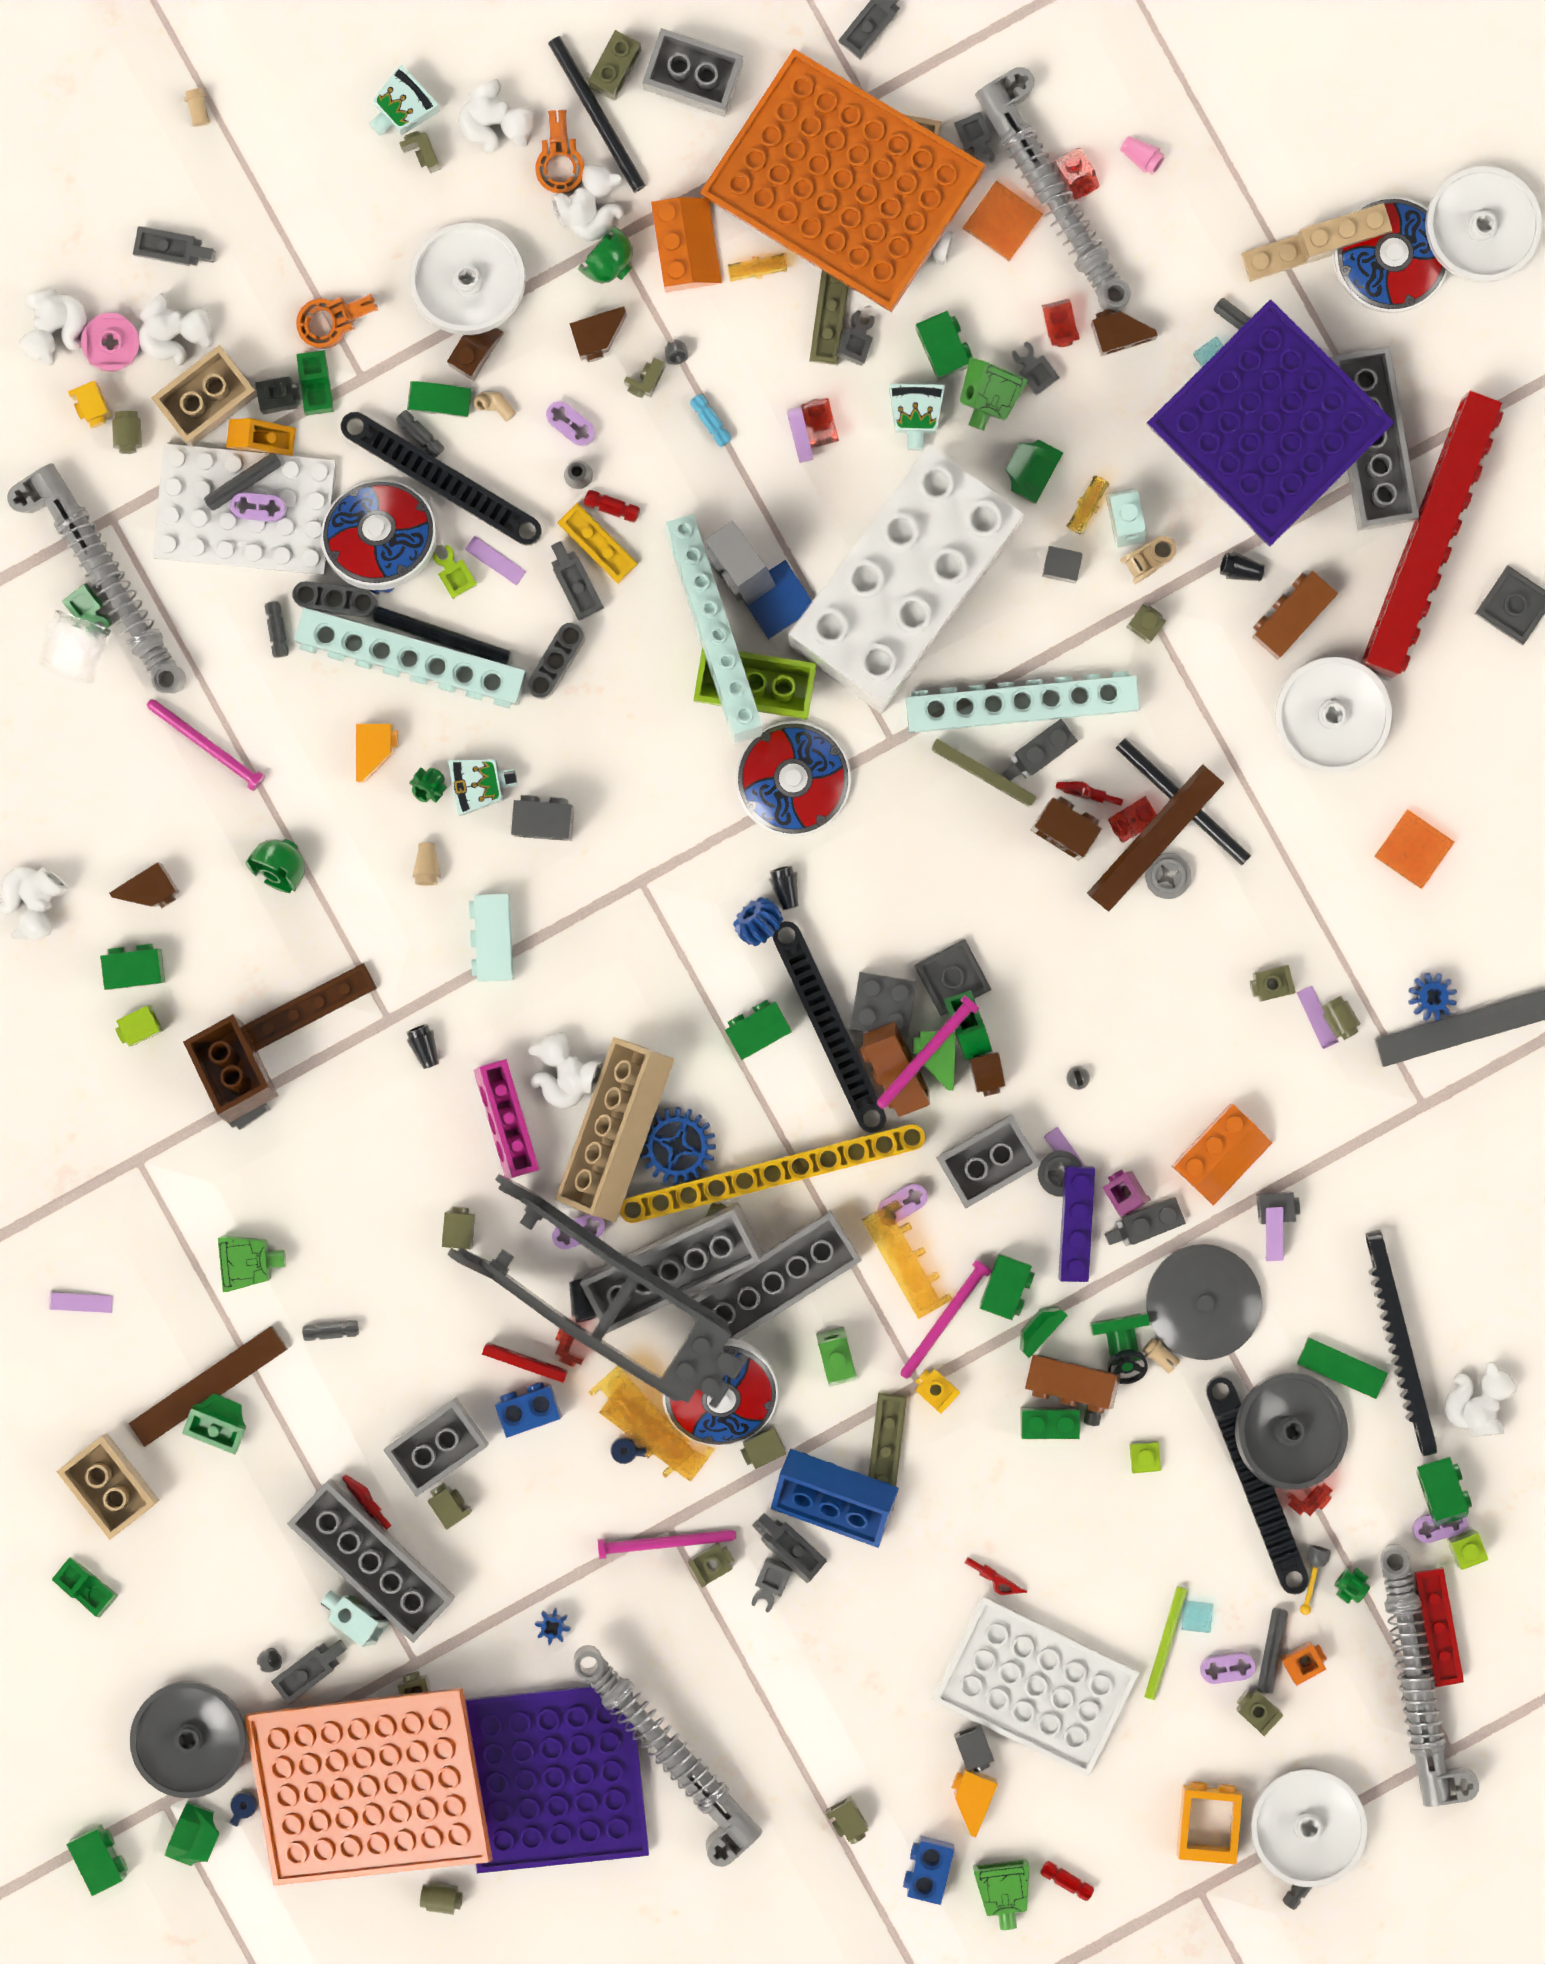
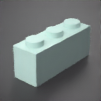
(492, 937)

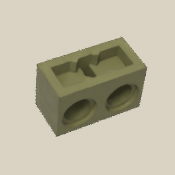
(614, 65)

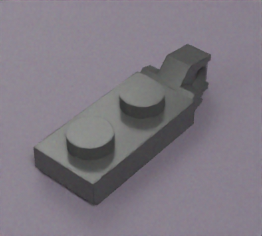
(869, 26)
(171, 247)
(575, 582)
(1041, 751)
(1147, 1223)
(790, 1547)
(308, 1671)

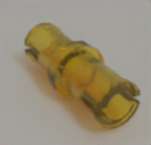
(757, 267)
(1087, 505)

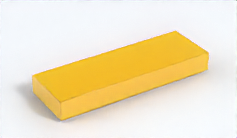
(597, 543)

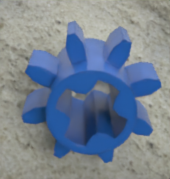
(553, 1618)

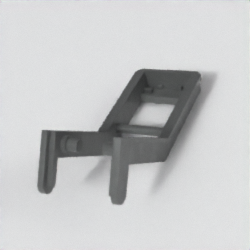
(699, 1361)

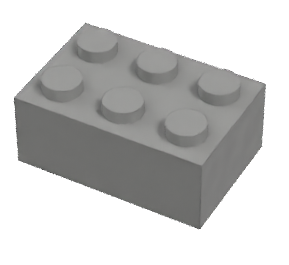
(693, 72)
(738, 564)
(988, 1161)
(436, 1446)

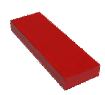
(525, 1362)

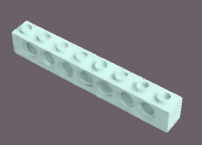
(313, 622)
(713, 629)
(1124, 702)

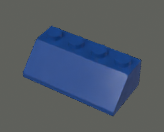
(834, 1498)

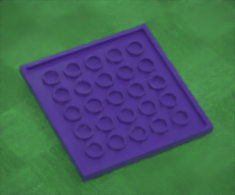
(1270, 422)
(556, 1779)

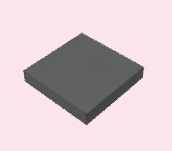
(1513, 605)
(952, 973)

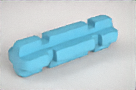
(710, 420)

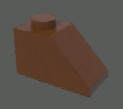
(1119, 332)
(597, 333)
(473, 352)
(149, 888)
(987, 1073)

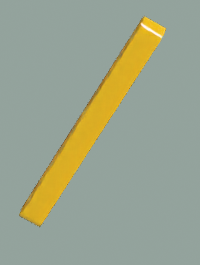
(757, 1170)

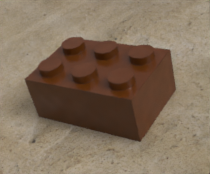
(1066, 828)
(230, 1068)

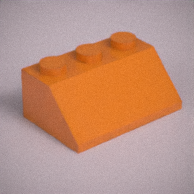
(686, 243)
(1222, 1154)

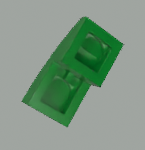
(315, 382)
(439, 399)
(84, 1587)

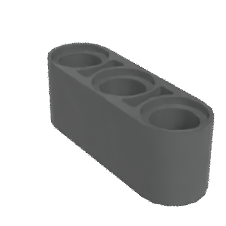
(322, 593)
(552, 675)

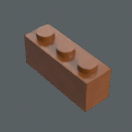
(1293, 614)
(889, 1057)
(1072, 1383)

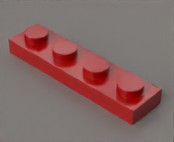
(1439, 1627)

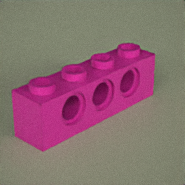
(506, 1119)

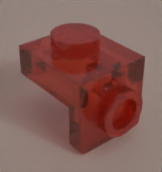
(1078, 173)
(1060, 323)
(819, 422)
(1132, 819)
(567, 1357)
(1317, 1498)

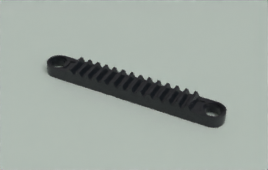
(441, 478)
(829, 1027)
(1401, 1344)
(1260, 1496)

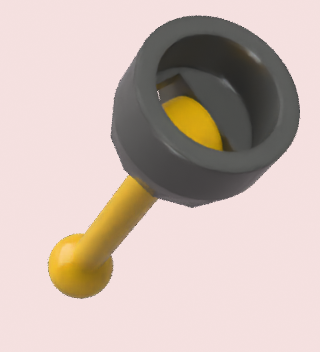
(1317, 1558)

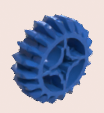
(701, 1153)

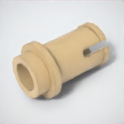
(197, 107)
(1159, 1354)

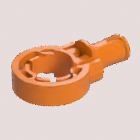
(558, 134)
(340, 325)

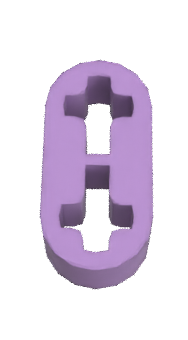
(575, 418)
(800, 434)
(258, 500)
(902, 1194)
(582, 1220)
(1438, 1533)
(1227, 1675)

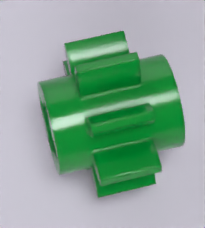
(428, 785)
(1352, 1585)

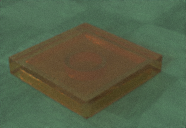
(1002, 221)
(1414, 849)

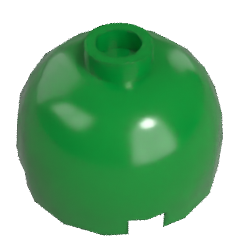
(609, 258)
(278, 863)

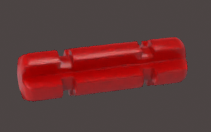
(611, 506)
(1067, 1881)

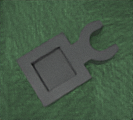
(974, 134)
(854, 341)
(1036, 371)
(772, 1581)

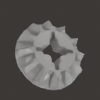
(1181, 879)

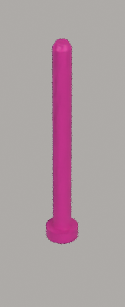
(253, 779)
(926, 1053)
(945, 1318)
(664, 1542)

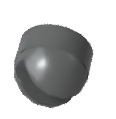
(681, 352)
(1071, 1079)
(275, 1660)

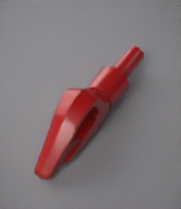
(1084, 791)
(364, 1497)
(997, 1579)

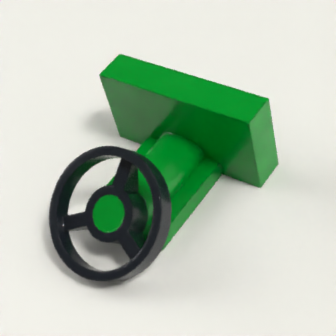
(1123, 1344)

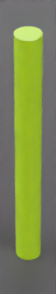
(1165, 1643)

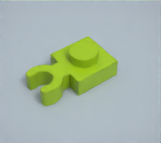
(456, 575)

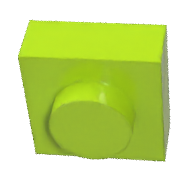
(1145, 1457)

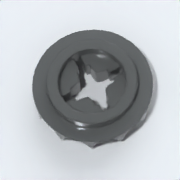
(1049, 1164)

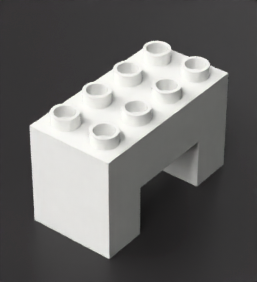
(905, 578)

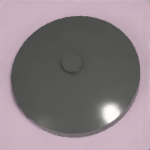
(1203, 1302)
(1291, 1431)
(188, 1739)

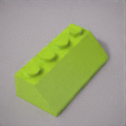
(776, 684)

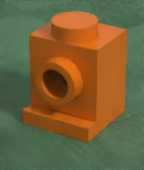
(1302, 1673)

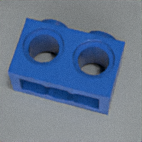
(531, 1417)
(935, 1871)

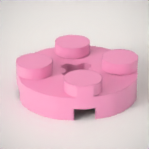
(122, 354)

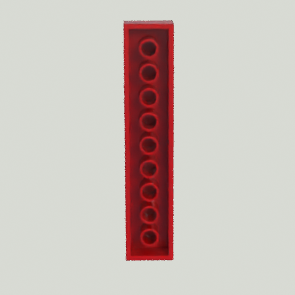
(1430, 534)

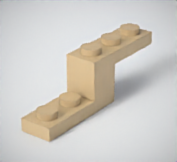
(1316, 242)

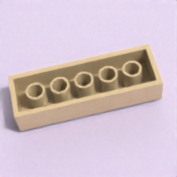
(614, 1129)

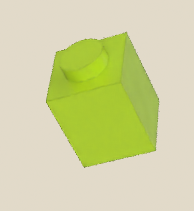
(138, 1026)
(1467, 1549)

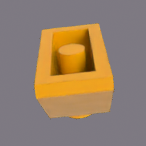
(260, 436)
(373, 748)
(973, 1796)

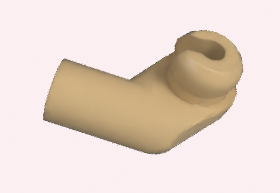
(494, 402)

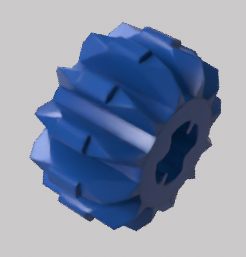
(758, 921)
(1422, 996)

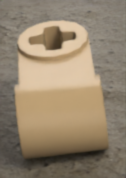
(1147, 559)

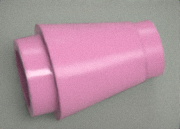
(1143, 155)

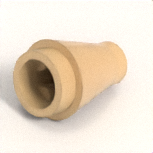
(426, 866)

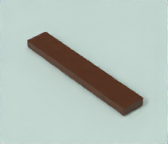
(1155, 838)
(310, 1006)
(214, 1380)

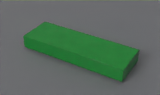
(1342, 1368)

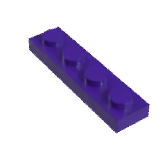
(1076, 1223)

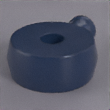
(632, 1450)
(239, 1811)

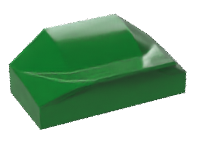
(1032, 468)
(1040, 1328)
(217, 1423)
(193, 1835)

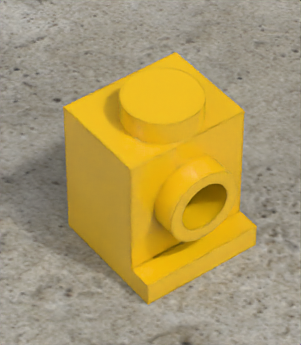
(90, 404)
(941, 1400)

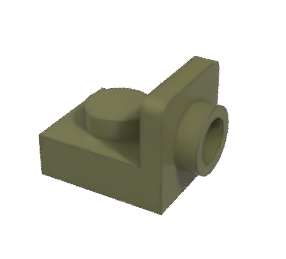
(426, 154)
(651, 375)

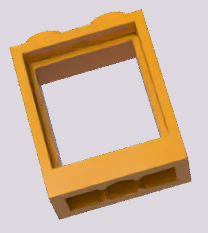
(1209, 1853)

